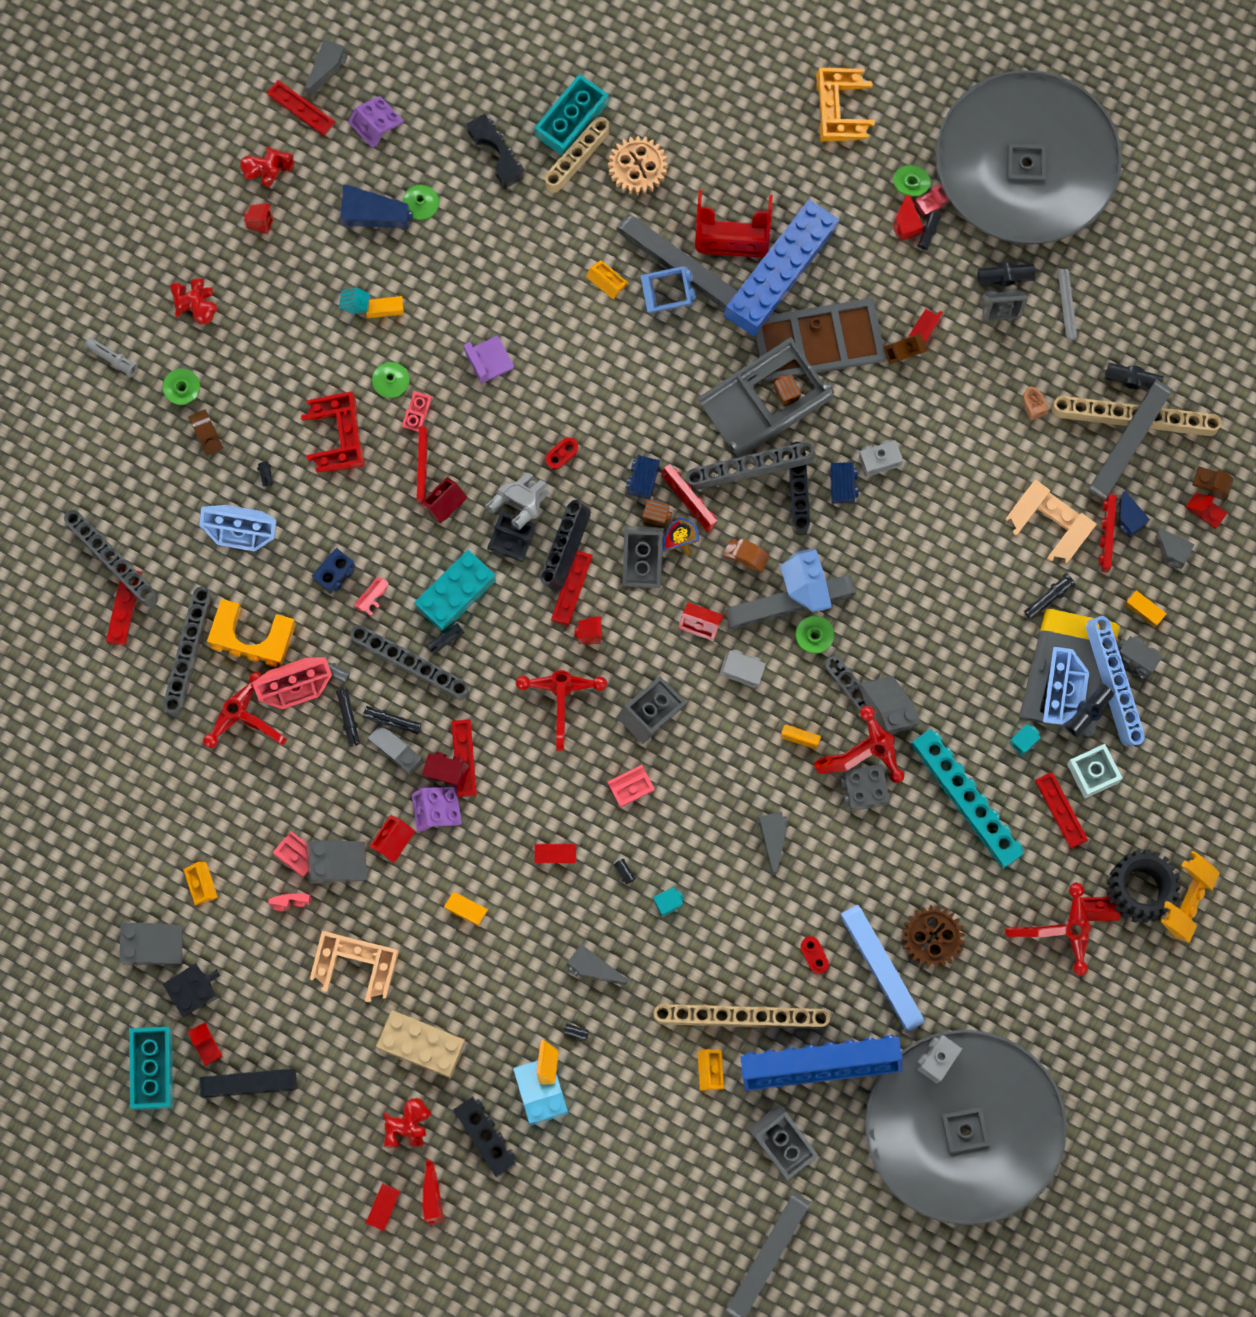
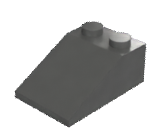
(1003, 305)
(643, 556)
(891, 705)
(651, 709)
(336, 861)
(150, 944)
(783, 1142)

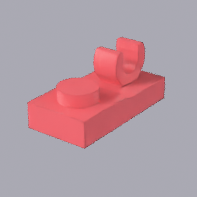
(376, 589)

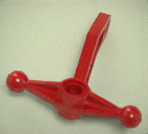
(561, 685)
(226, 720)
(879, 744)
(1076, 917)

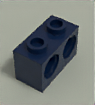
(329, 568)

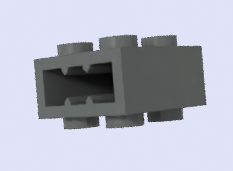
(1139, 657)
(865, 787)

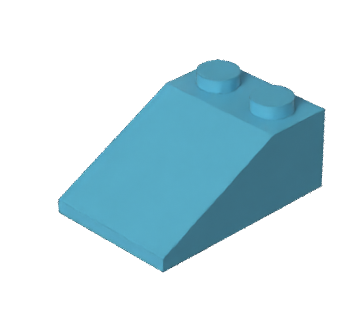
(540, 1100)

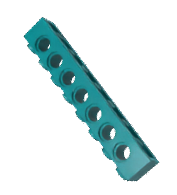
(1003, 856)

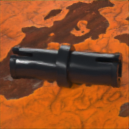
(929, 231)
(445, 638)

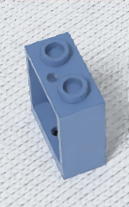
(649, 293)

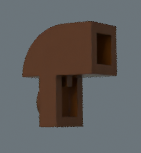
(905, 348)
(205, 432)
(1215, 482)

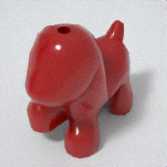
(267, 166)
(202, 310)
(413, 1113)

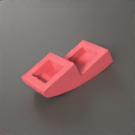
(931, 201)

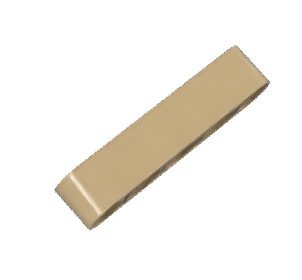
(573, 162)

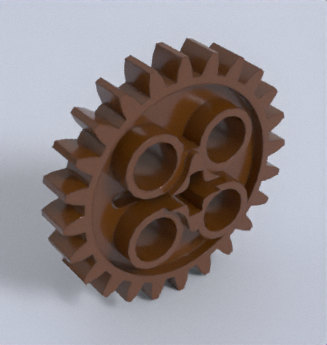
(946, 948)

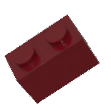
(444, 500)
(445, 769)

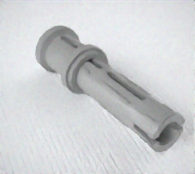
(118, 361)

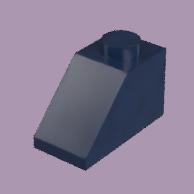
(1130, 516)

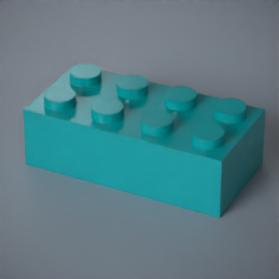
(571, 114)
(455, 591)
(151, 1068)

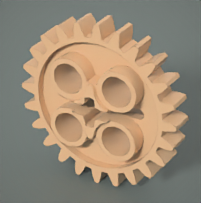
(622, 172)

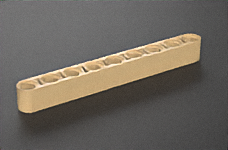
(1128, 409)
(732, 1021)

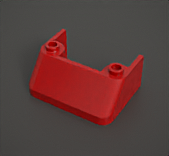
(732, 237)

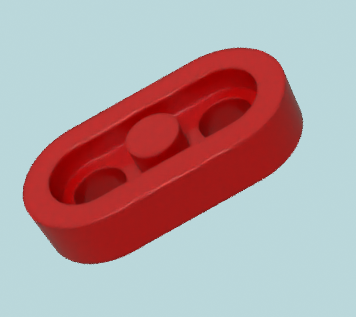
(559, 452)
(814, 955)

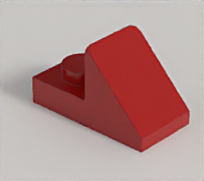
(1206, 510)
(205, 1044)

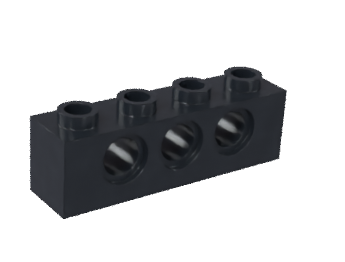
(497, 1165)

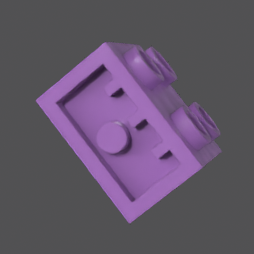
(374, 119)
(488, 359)
(436, 807)

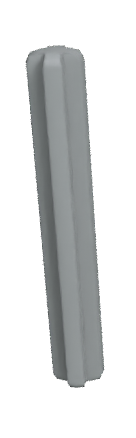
(1067, 304)

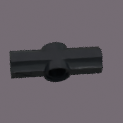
(1006, 274)
(1131, 376)
(1089, 710)

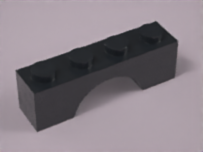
(483, 133)

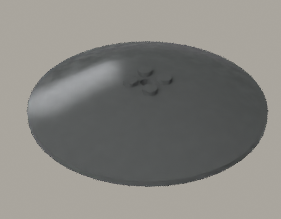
(1038, 120)
(1013, 1122)

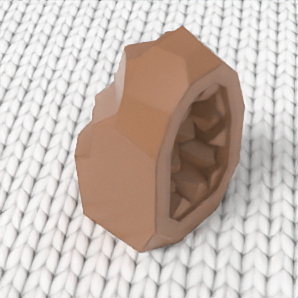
(1034, 403)

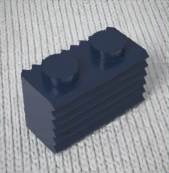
(643, 477)
(842, 483)

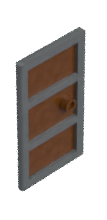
(827, 336)

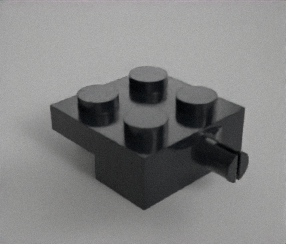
(510, 540)
(191, 989)

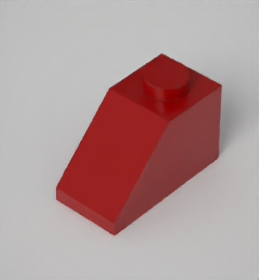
(259, 218)
(907, 221)
(589, 631)

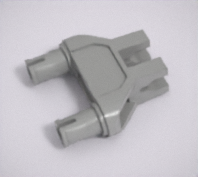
(522, 495)

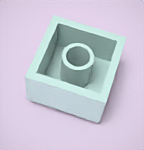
(1094, 771)

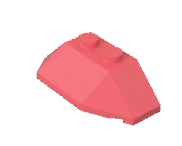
(293, 682)

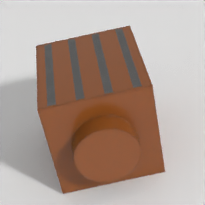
(787, 389)
(656, 513)

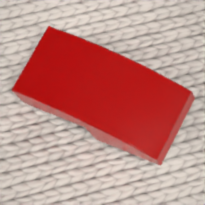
(555, 853)
(382, 1207)

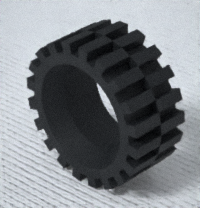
(1158, 870)

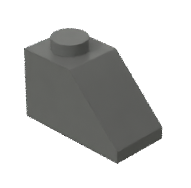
(1173, 548)

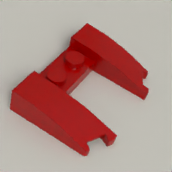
(345, 409)
(431, 1196)

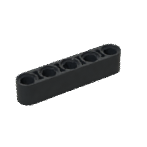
(799, 497)
(565, 545)
(248, 1083)

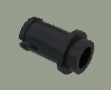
(265, 473)
(624, 871)
(576, 1032)

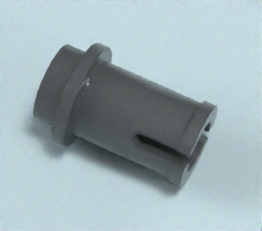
(338, 673)

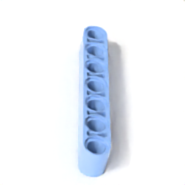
(1117, 671)
(882, 968)

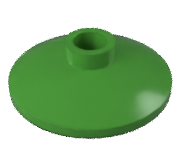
(911, 175)
(426, 208)
(177, 379)
(390, 388)
(814, 625)

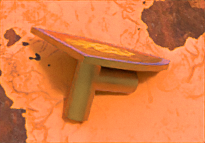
(681, 534)

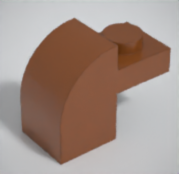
(747, 553)

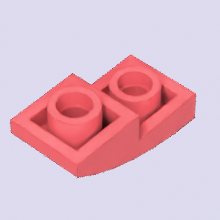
(417, 411)
(283, 902)

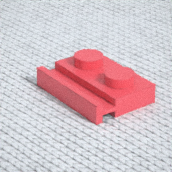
(631, 786)
(293, 853)

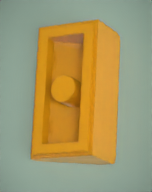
(606, 279)
(385, 307)
(1145, 609)
(800, 736)
(200, 883)
(465, 909)
(547, 1063)
(710, 1069)

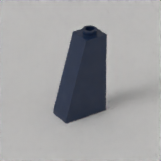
(369, 209)

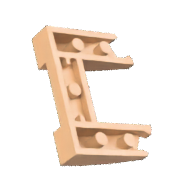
(1040, 498)
(336, 945)

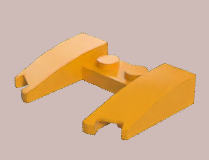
(829, 84)
(1180, 921)

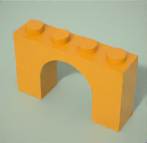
(271, 650)

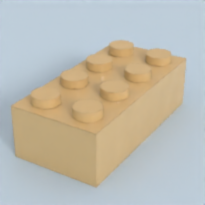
(421, 1044)

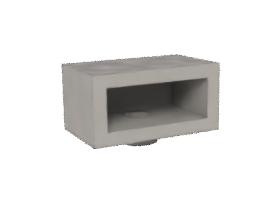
(880, 458)
(742, 668)
(939, 1058)

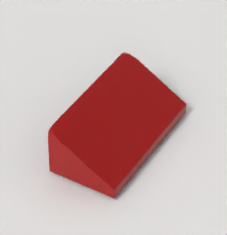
(1100, 909)

